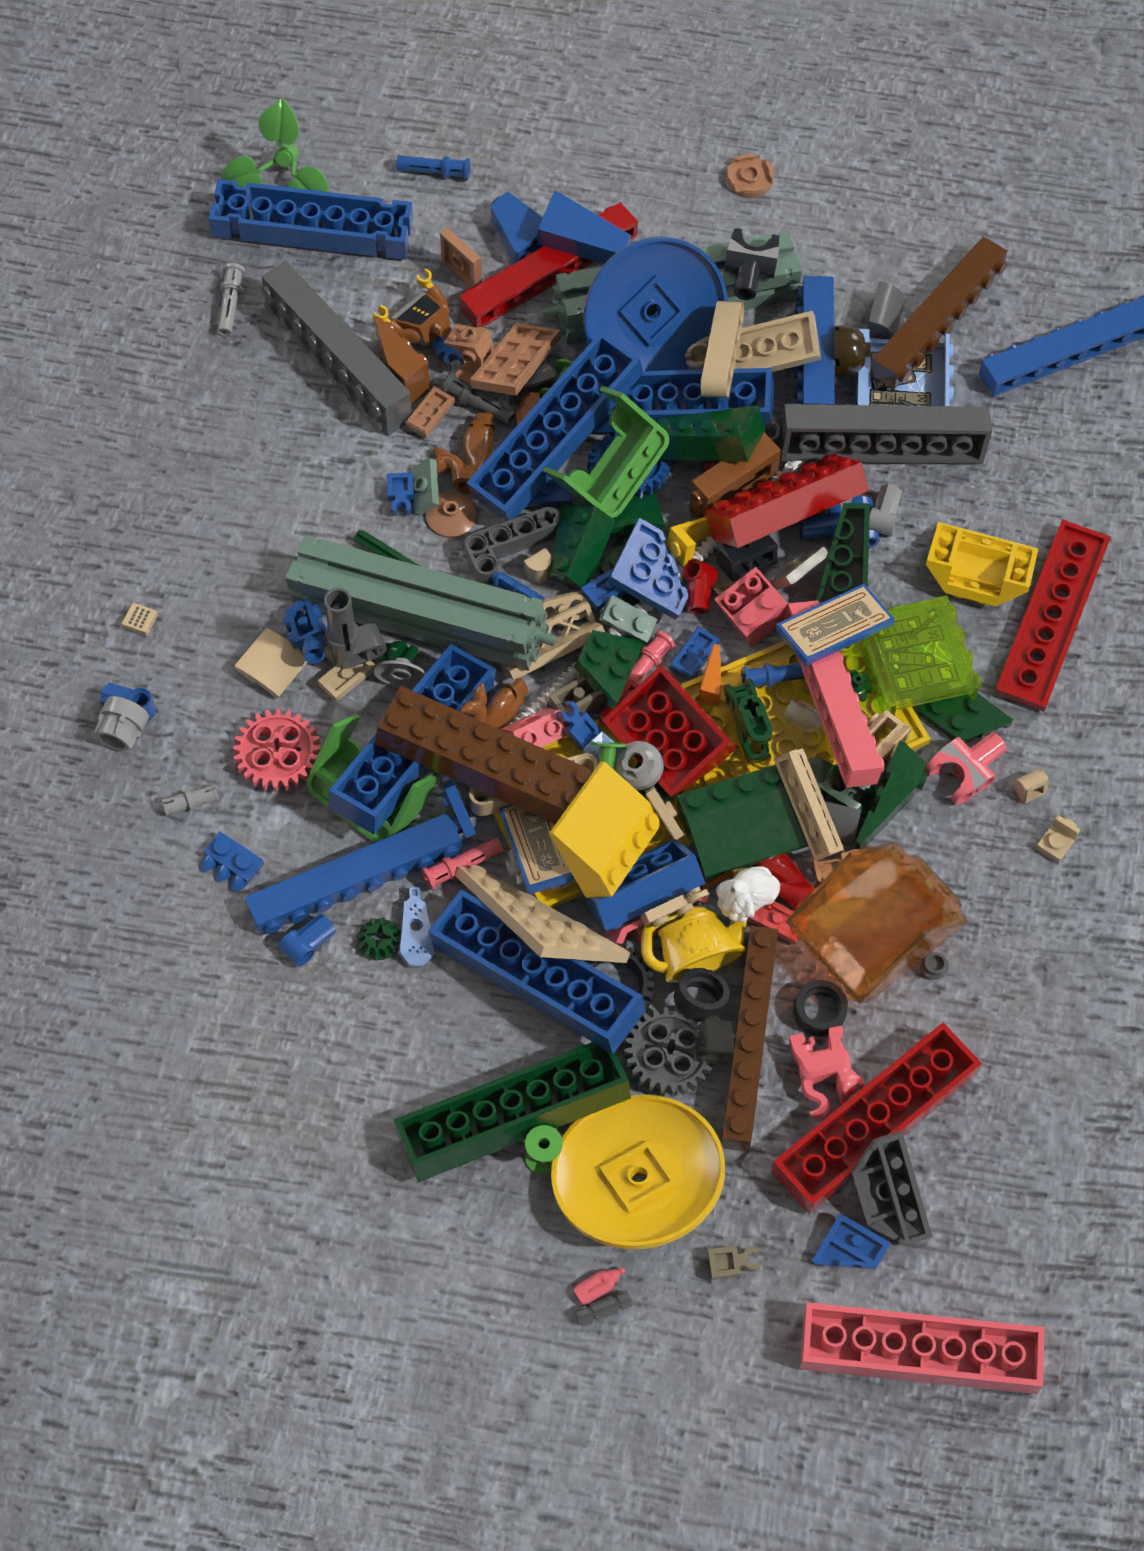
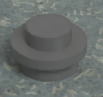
(934, 966)

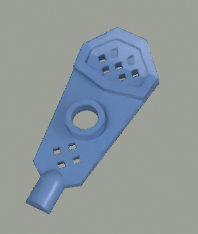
(412, 938)

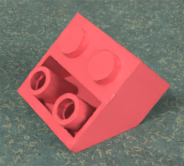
(753, 606)

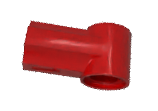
(701, 579)

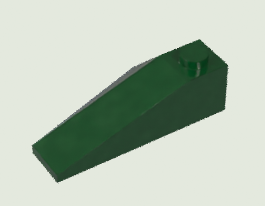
(900, 783)

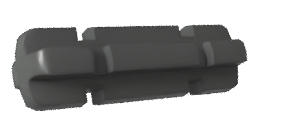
(603, 1308)

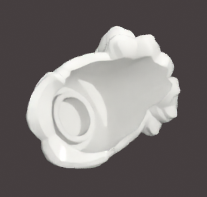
(747, 893)

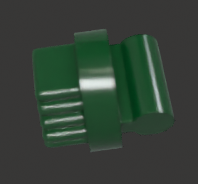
(399, 649)

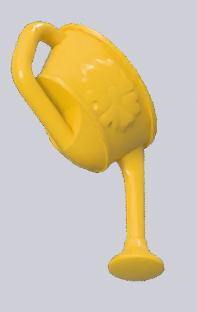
(694, 942)

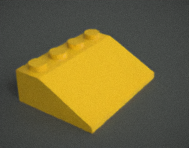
(604, 832)

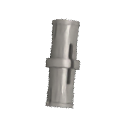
(190, 800)

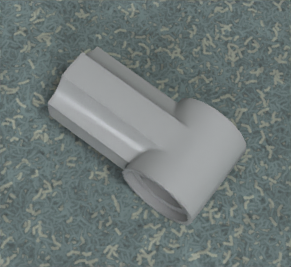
(884, 514)

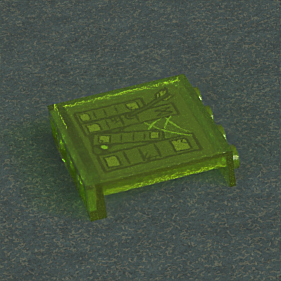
(920, 657)

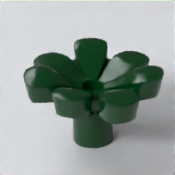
(860, 684)

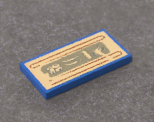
(835, 624)
(534, 850)

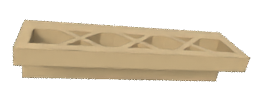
(565, 643)
(808, 804)

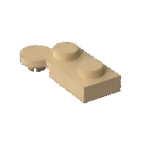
(680, 904)

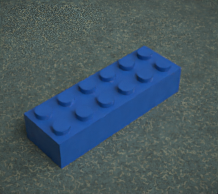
(816, 378)

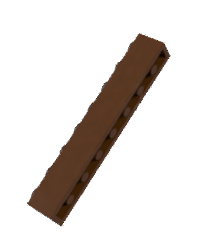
(938, 313)
(749, 1039)

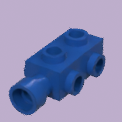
(307, 630)

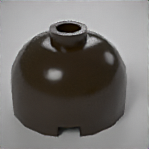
(849, 350)

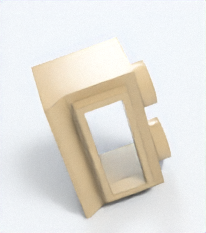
(898, 732)

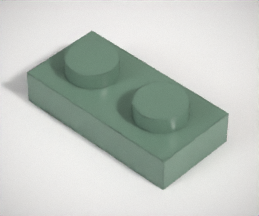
(628, 619)

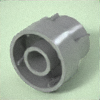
(120, 723)

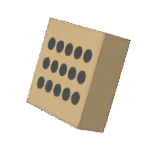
(139, 619)

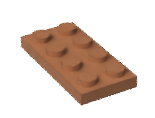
(515, 359)

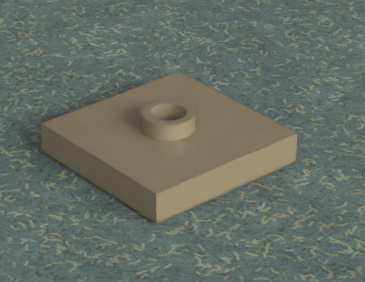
(798, 567)

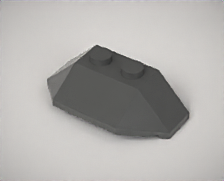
(890, 1191)

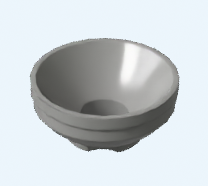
(650, 770)

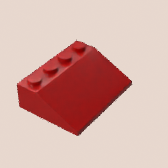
(676, 725)

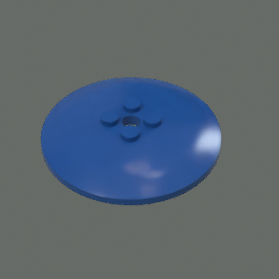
(661, 273)

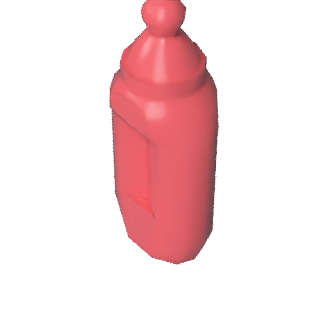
(597, 1285)

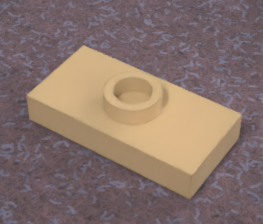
(666, 812)

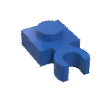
(446, 352)
(400, 491)
(580, 725)

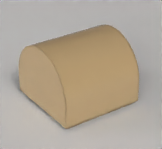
(538, 566)
(1031, 785)

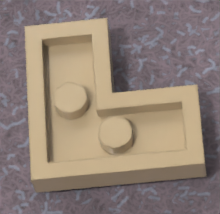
(341, 681)

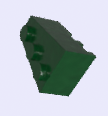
(579, 544)

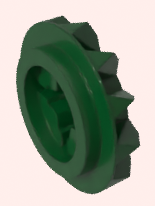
(387, 947)

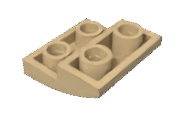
(271, 662)

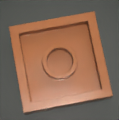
(460, 259)

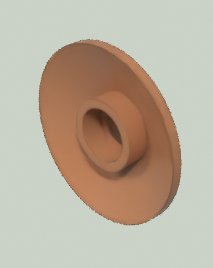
(452, 523)

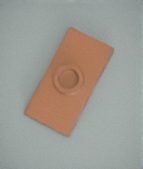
(430, 412)

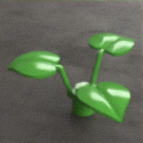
(279, 125)

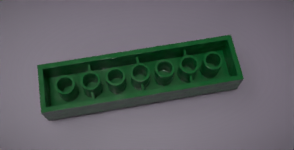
(509, 1108)

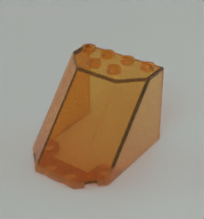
(876, 918)

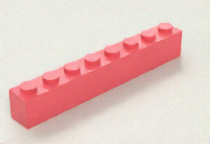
(841, 714)

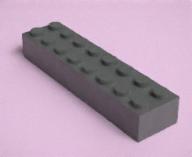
(336, 348)
(885, 433)

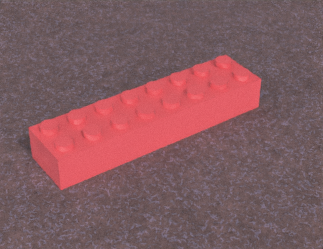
(922, 1348)

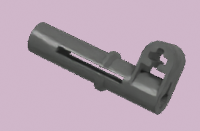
(348, 642)

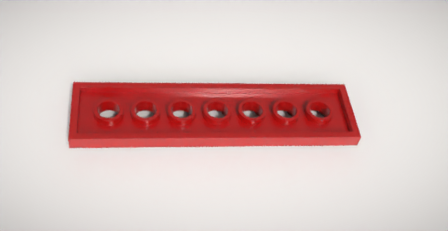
(1062, 628)

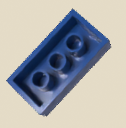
(650, 882)

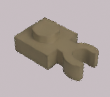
(726, 1262)

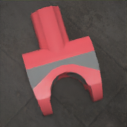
(968, 764)

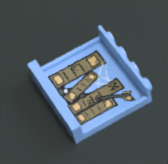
(925, 386)

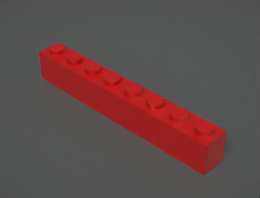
(531, 275)

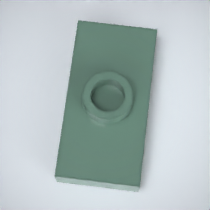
(425, 486)

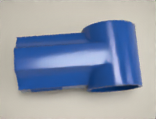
(137, 695)
(302, 944)

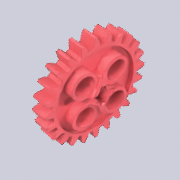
(278, 728)

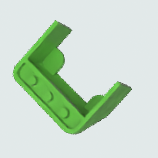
(623, 464)
(336, 757)

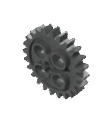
(665, 1074)

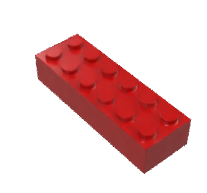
(786, 500)

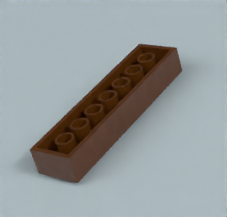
(480, 755)

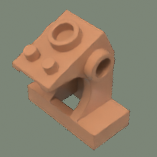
(475, 348)

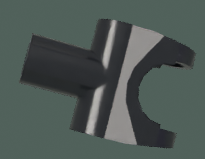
(750, 263)

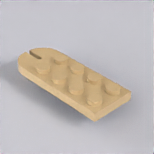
(769, 345)

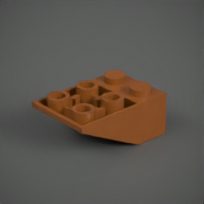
(402, 360)

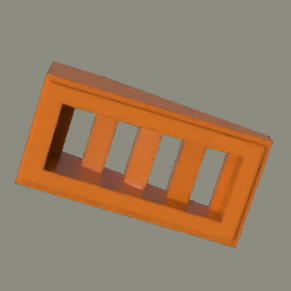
(711, 684)

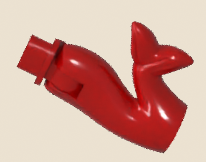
(793, 884)

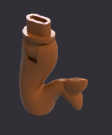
(477, 449)
(501, 706)

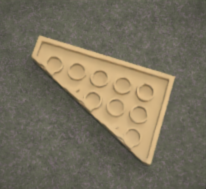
(538, 925)

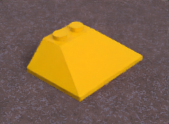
(980, 565)

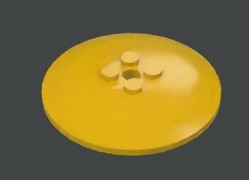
(630, 1138)

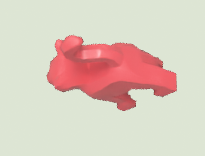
(823, 1065)

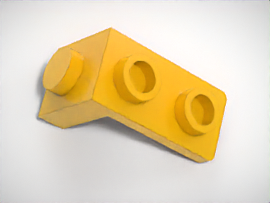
(683, 538)

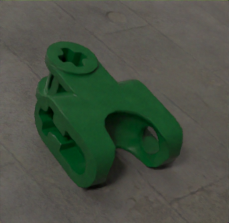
(750, 719)

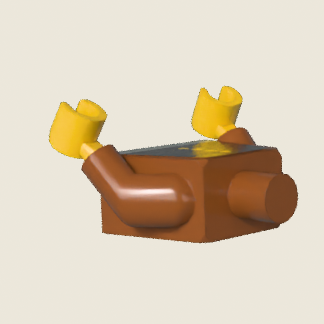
(423, 316)

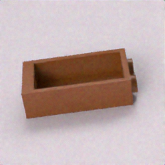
(730, 478)

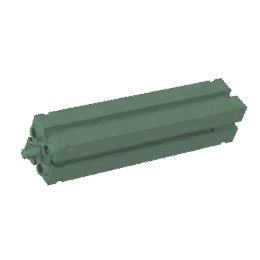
(573, 288)
(423, 602)

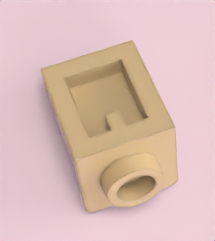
(1058, 839)

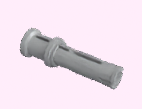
(226, 324)

